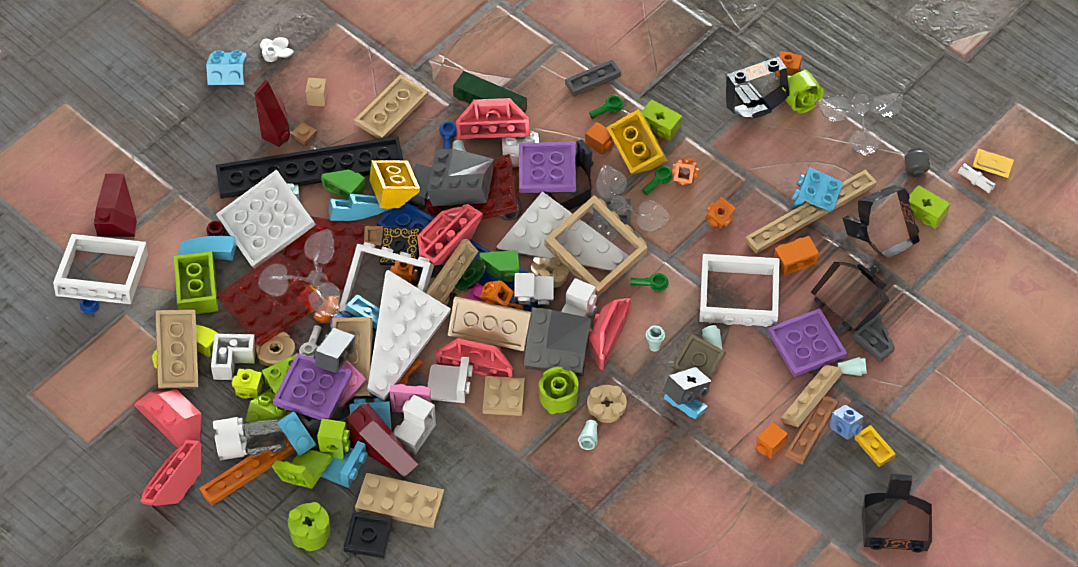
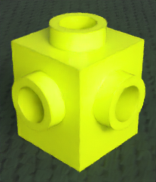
(248, 383)

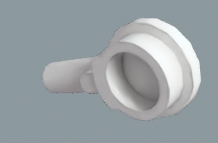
(308, 348)

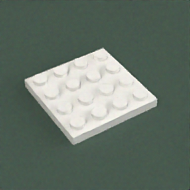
(265, 219)

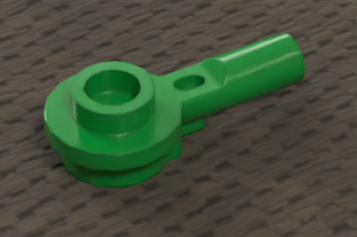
(612, 104)
(662, 175)
(657, 282)

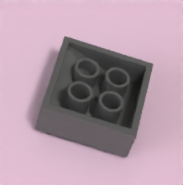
(459, 178)
(557, 341)

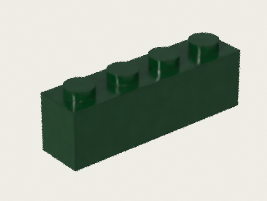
(471, 87)

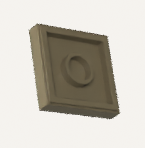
(701, 355)

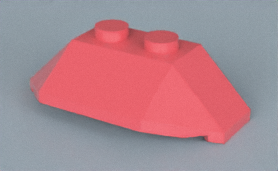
(492, 119)
(446, 232)
(607, 329)
(484, 357)
(172, 415)
(174, 476)

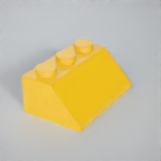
(637, 143)
(393, 183)

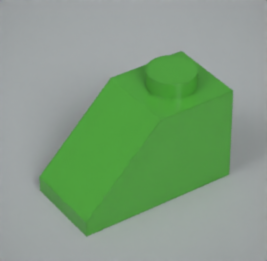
(344, 183)
(501, 264)

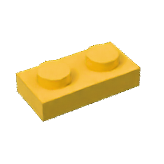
(993, 163)
(875, 446)

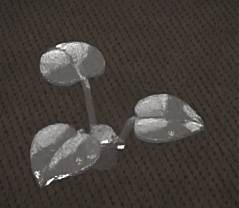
(868, 141)
(612, 182)
(327, 295)

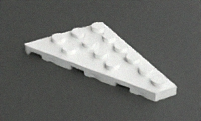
(579, 240)
(403, 329)

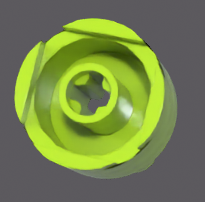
(803, 91)
(558, 390)
(309, 526)

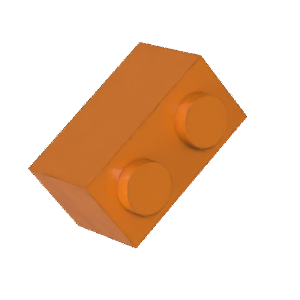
(796, 255)

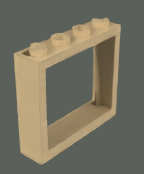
(574, 266)

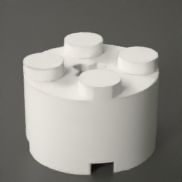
(229, 438)

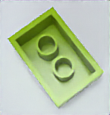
(196, 282)

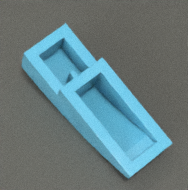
(355, 208)
(221, 246)

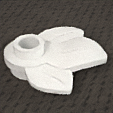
(273, 49)

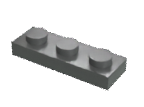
(593, 77)

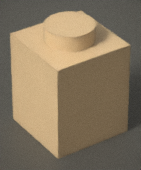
(316, 92)

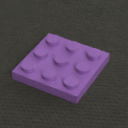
(547, 167)
(807, 342)
(311, 388)

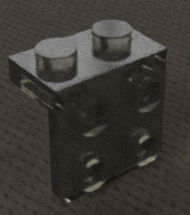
(264, 436)

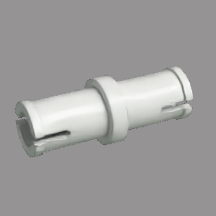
(976, 178)

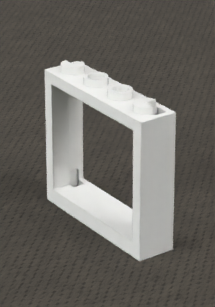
(386, 253)
(746, 265)
(98, 290)

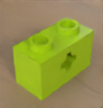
(662, 120)
(928, 207)
(334, 438)

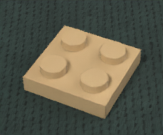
(503, 395)

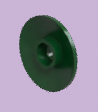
(472, 274)

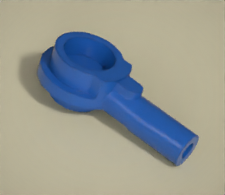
(447, 131)
(89, 306)

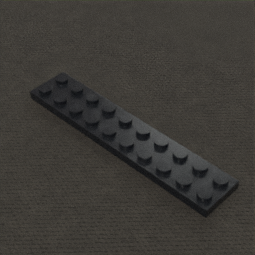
(306, 166)

